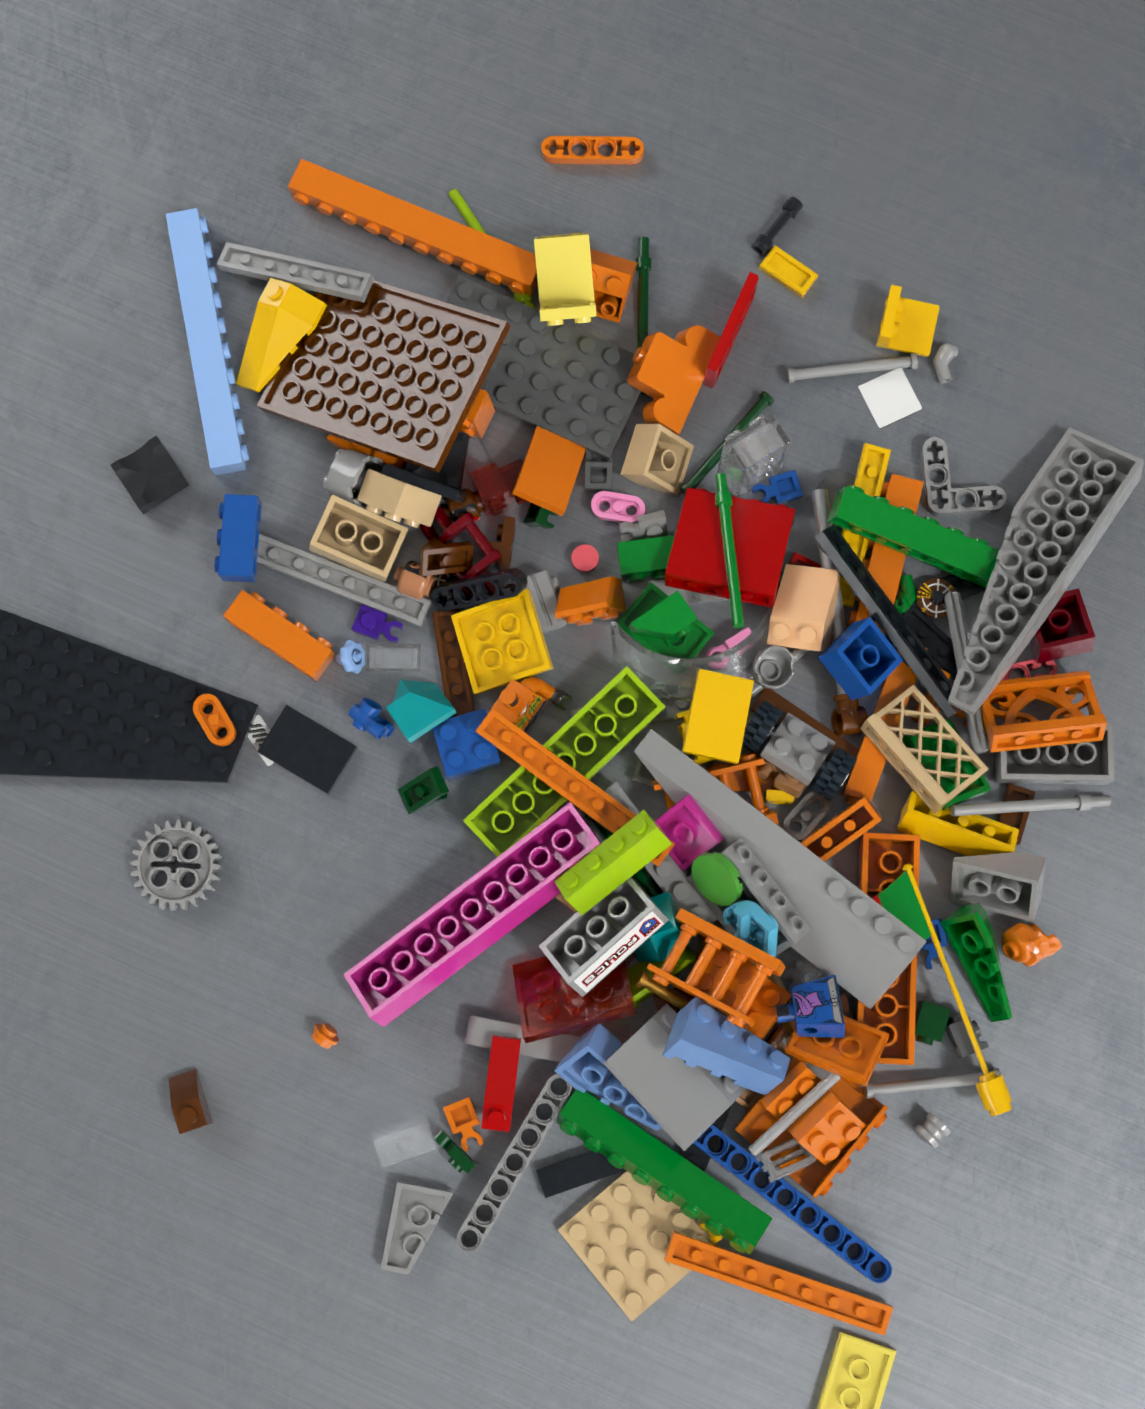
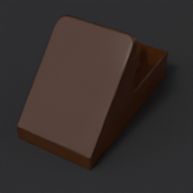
(506, 535)
(445, 558)

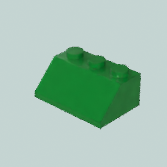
(666, 619)

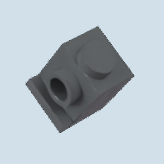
(959, 1036)

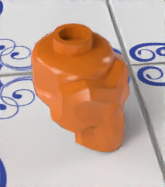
(1028, 944)

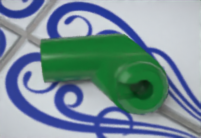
(907, 595)

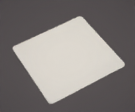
(890, 397)

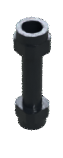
(764, 241)

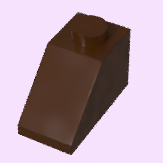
(189, 1102)

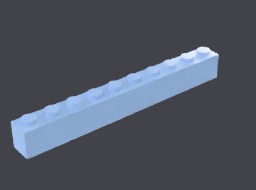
(206, 342)

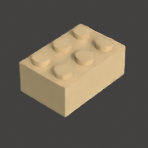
(358, 539)

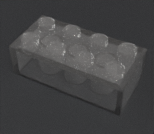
(753, 454)

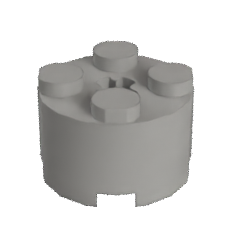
(348, 474)

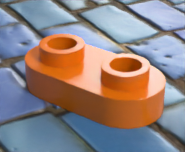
(215, 720)

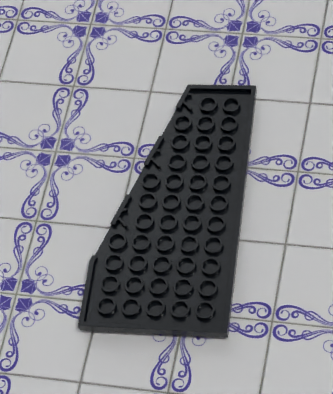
(104, 714)

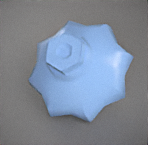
(351, 657)

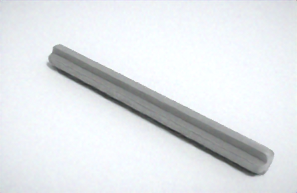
(960, 641)

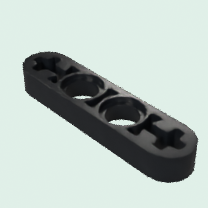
(477, 586)

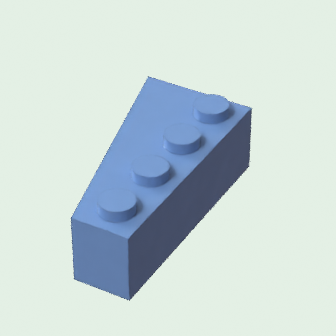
(710, 1041)

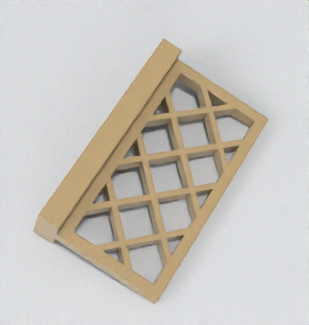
(911, 767)

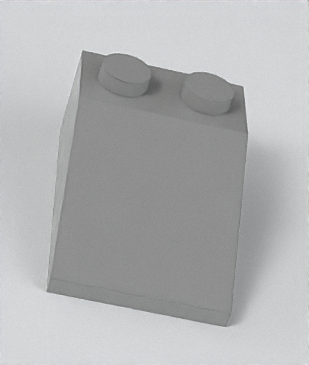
(1000, 883)

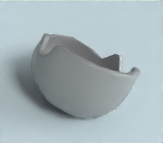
(773, 667)

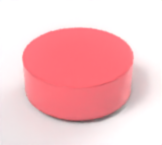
(585, 558)

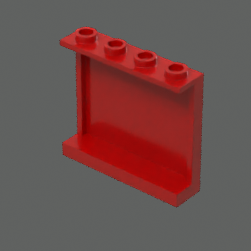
(759, 540)

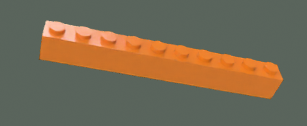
(415, 227)

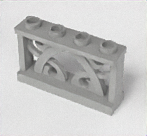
(771, 898)

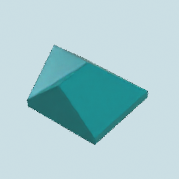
(419, 708)
(661, 942)

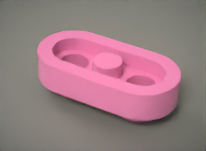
(618, 505)

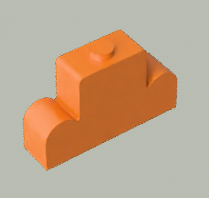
(672, 373)

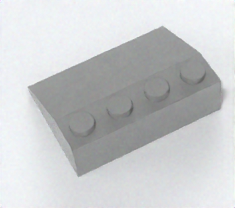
(674, 1094)

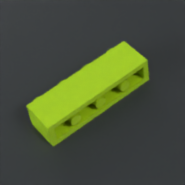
(612, 862)

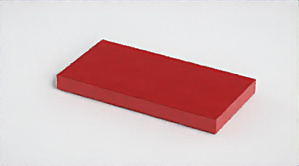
(731, 330)

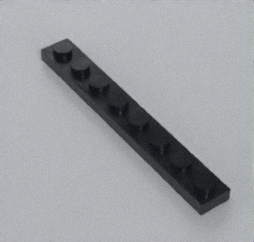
(887, 616)

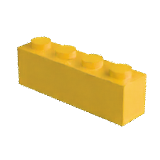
(962, 834)

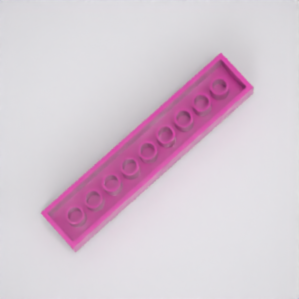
(471, 917)

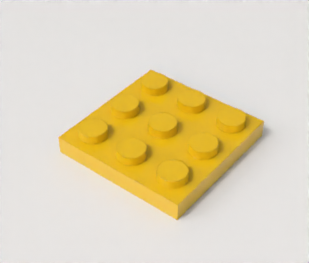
(502, 642)

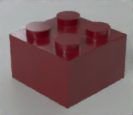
(1065, 630)

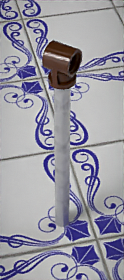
(848, 715)

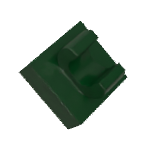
(538, 516)

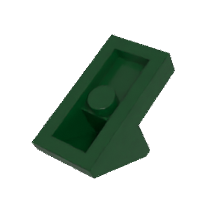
(424, 790)

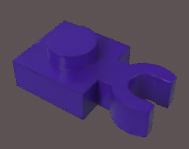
(373, 624)

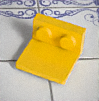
(907, 324)

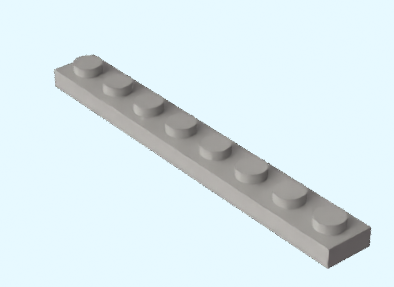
(341, 581)

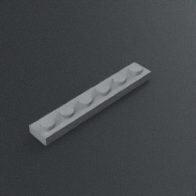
(297, 271)

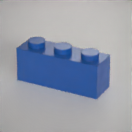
(238, 538)

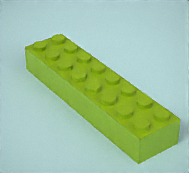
(584, 744)

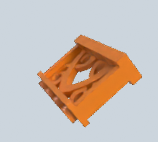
(1054, 690)

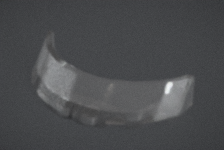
(678, 675)

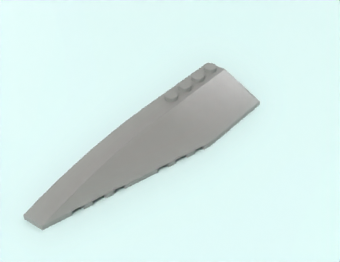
(1041, 554)
(848, 928)

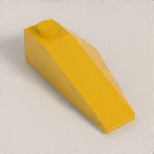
(279, 323)

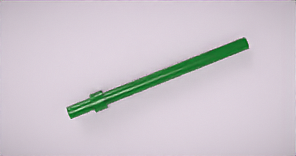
(724, 502)

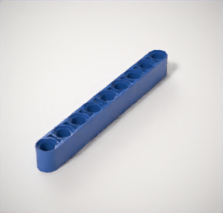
(795, 1205)

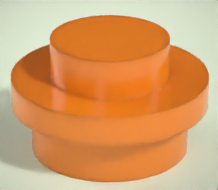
(325, 1035)

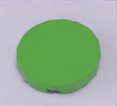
(717, 878)

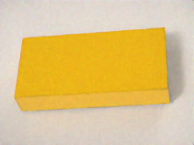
(788, 271)

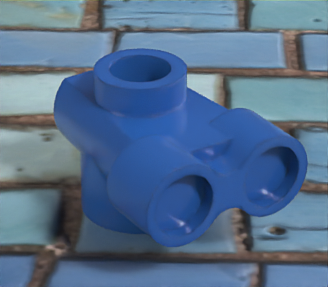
(367, 718)

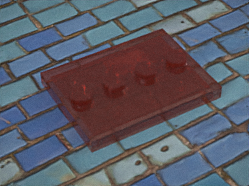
(554, 1008)

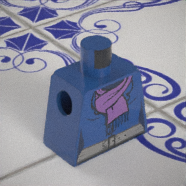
(815, 1009)

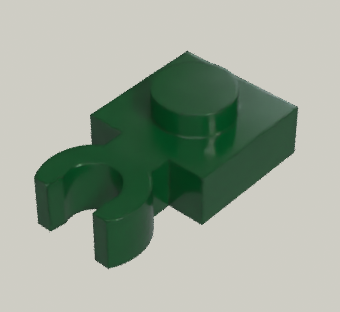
(459, 1158)

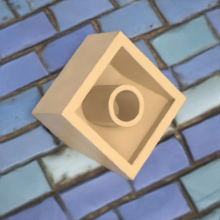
(657, 458)

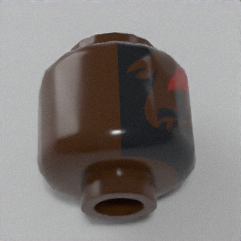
(457, 509)

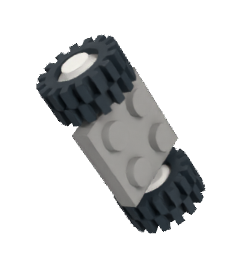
(798, 749)

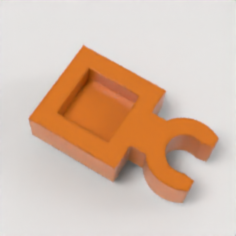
(461, 1119)

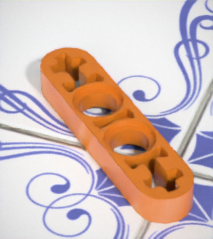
(592, 145)

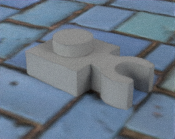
(648, 526)

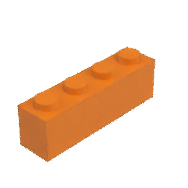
(279, 635)
(842, 829)

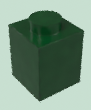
(930, 1022)

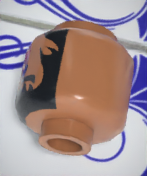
(412, 583)

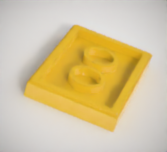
(718, 716)

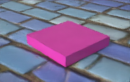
(689, 830)

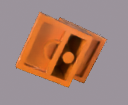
(763, 1007)
(825, 1125)

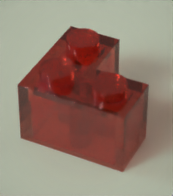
(496, 486)

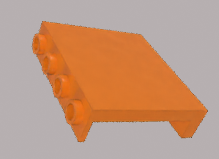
(817, 1176)

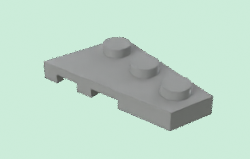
(411, 1223)

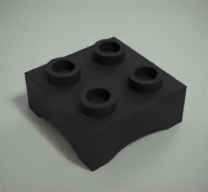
(453, 467)
(150, 475)

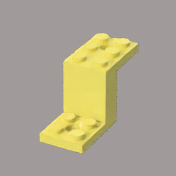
(565, 278)

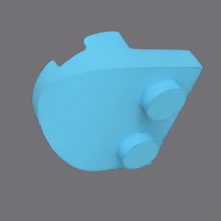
(753, 925)

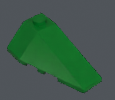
(978, 954)

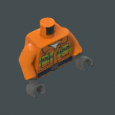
(524, 701)

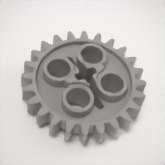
(173, 890)

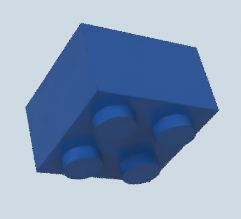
(860, 658)
(463, 749)

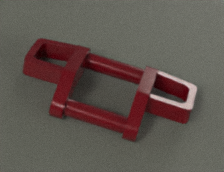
(451, 531)

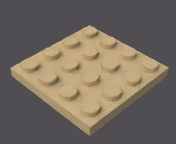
(625, 1241)

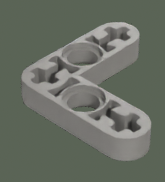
(952, 495)

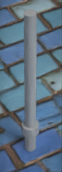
(1079, 802)

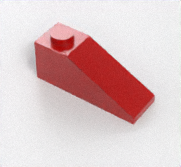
(501, 1083)

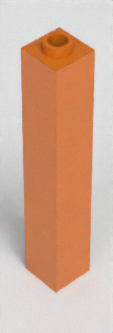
(870, 761)

